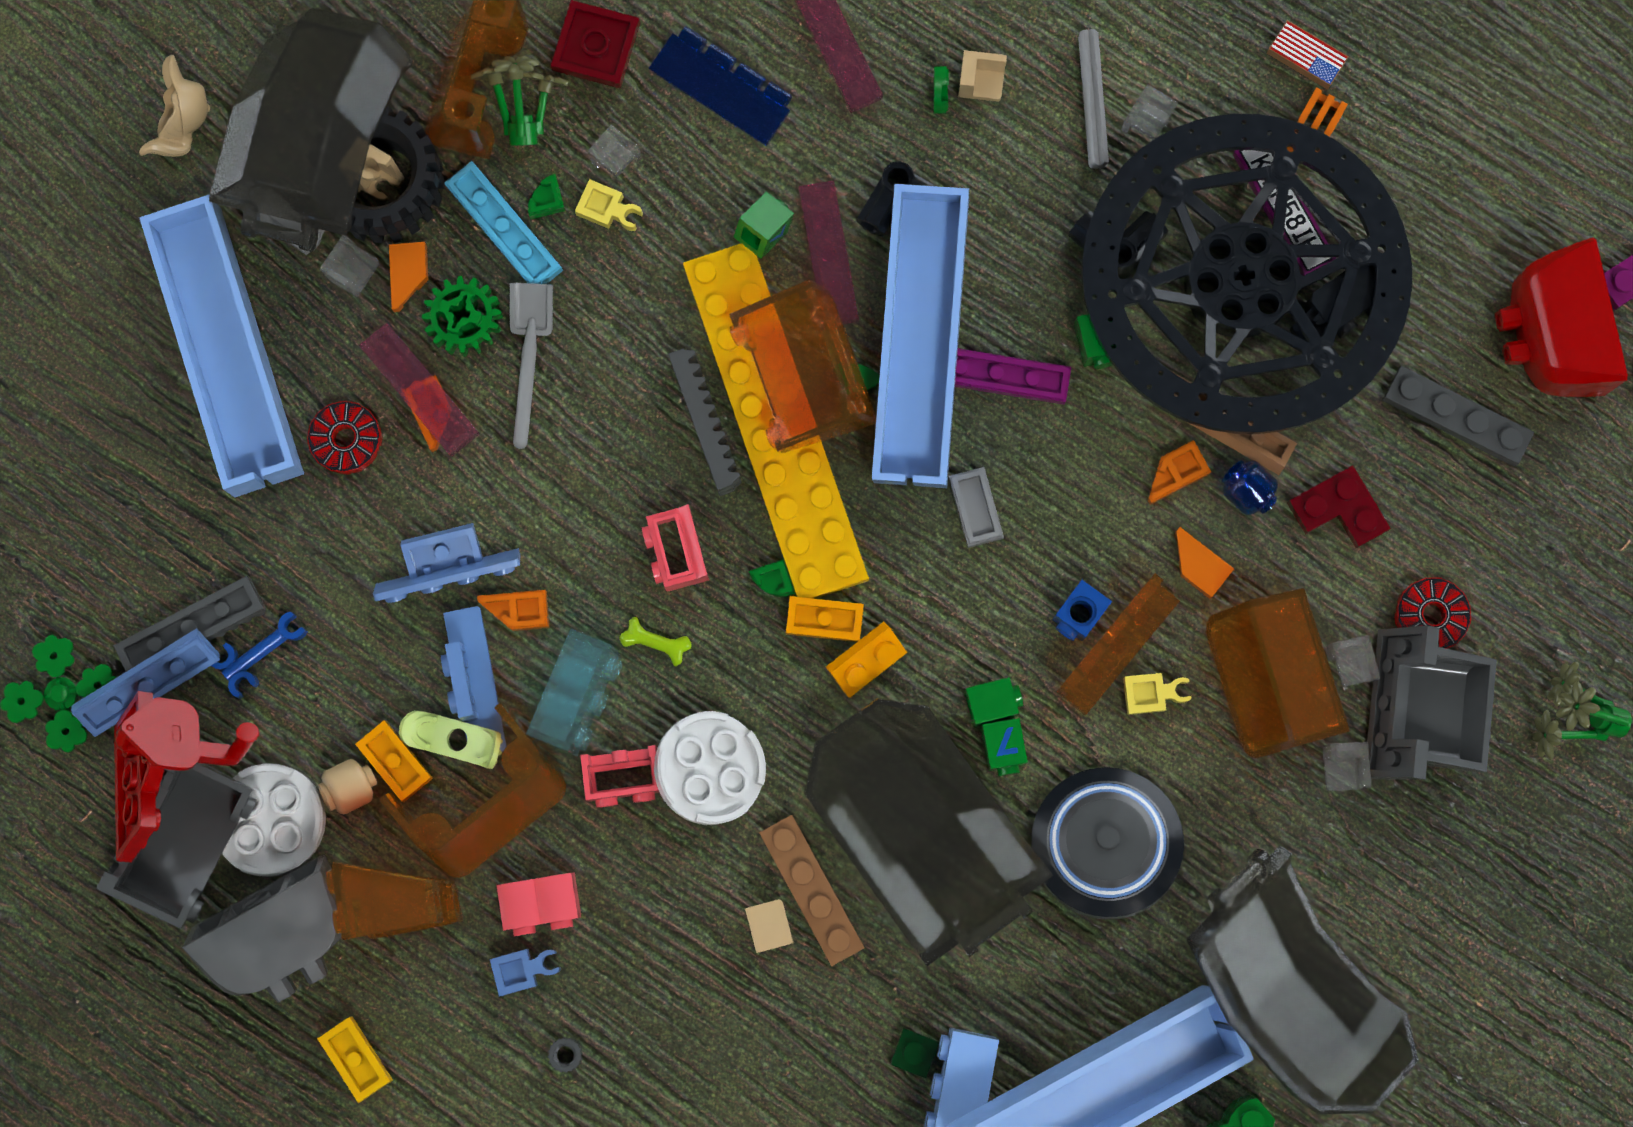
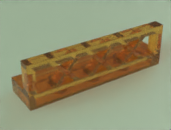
(1118, 645)

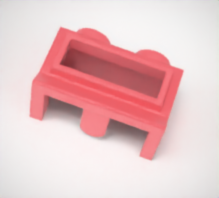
(691, 547)
(618, 761)

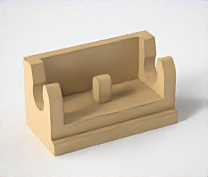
(379, 168)

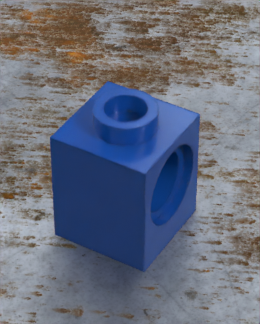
(1091, 599)

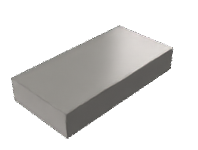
(976, 507)

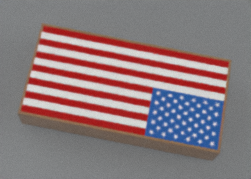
(1307, 54)

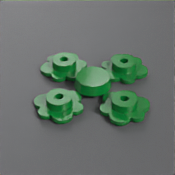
(58, 694)

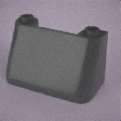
(196, 824)

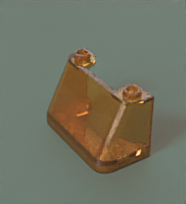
(804, 366)

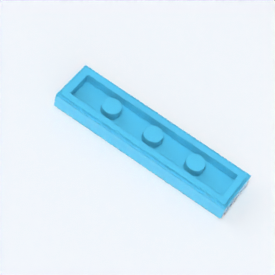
(503, 225)

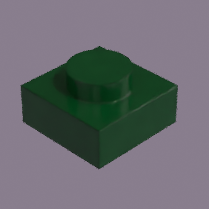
(914, 1053)

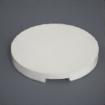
(709, 768)
(283, 824)

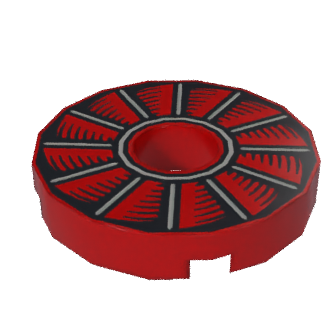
(330, 422)
(1445, 596)

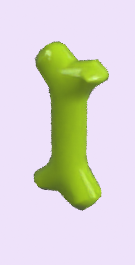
(672, 647)

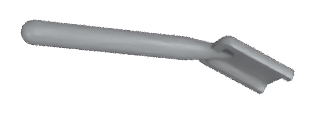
(529, 316)

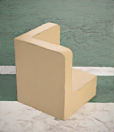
(982, 76)
(769, 925)

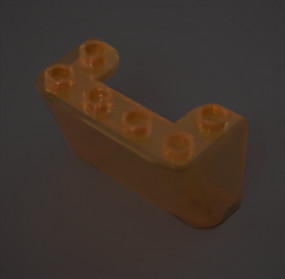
(485, 27)
(389, 901)

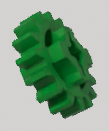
(464, 302)

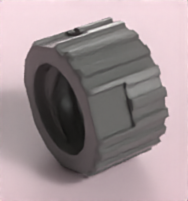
(562, 1067)

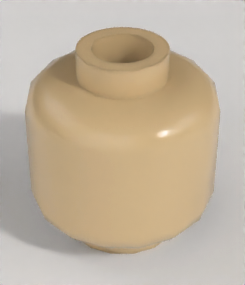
(347, 786)

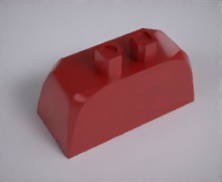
(1565, 324)

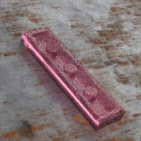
(840, 52)
(828, 246)
(419, 389)

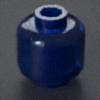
(1250, 487)

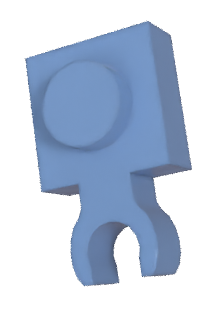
(518, 971)

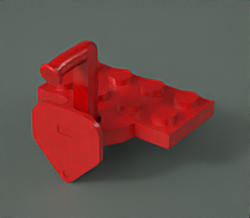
(154, 738)

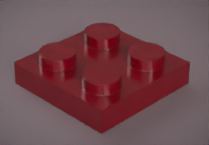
(595, 44)

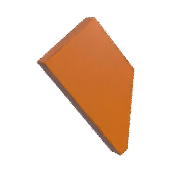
(407, 271)
(1177, 471)
(1200, 565)

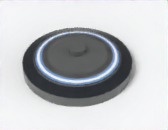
(1108, 843)

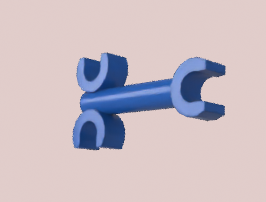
(235, 668)

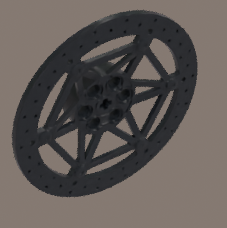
(1253, 267)

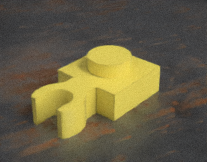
(603, 204)
(1148, 693)

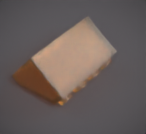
(1275, 673)

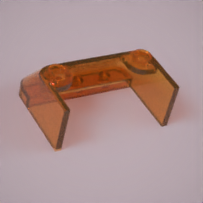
(462, 849)

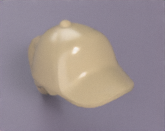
(183, 113)

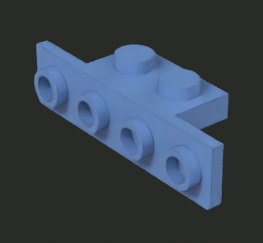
(444, 559)
(471, 671)

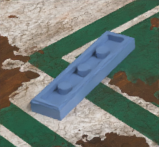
(154, 675)

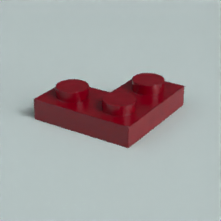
(1343, 498)

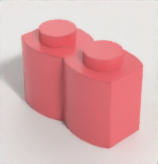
(539, 902)

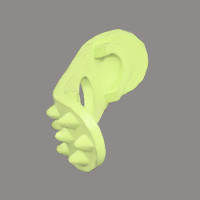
(432, 734)

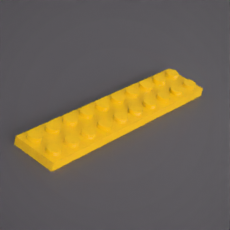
(793, 484)

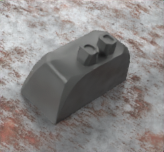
(269, 935)

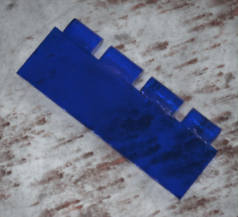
(725, 93)

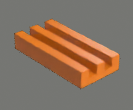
(1327, 102)

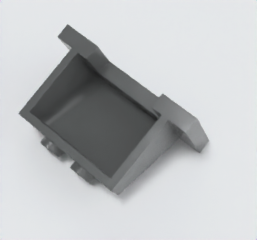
(1428, 706)

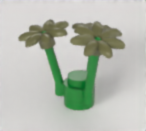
(520, 127)
(1604, 716)

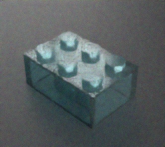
(575, 693)

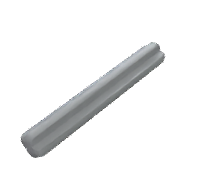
(1093, 99)

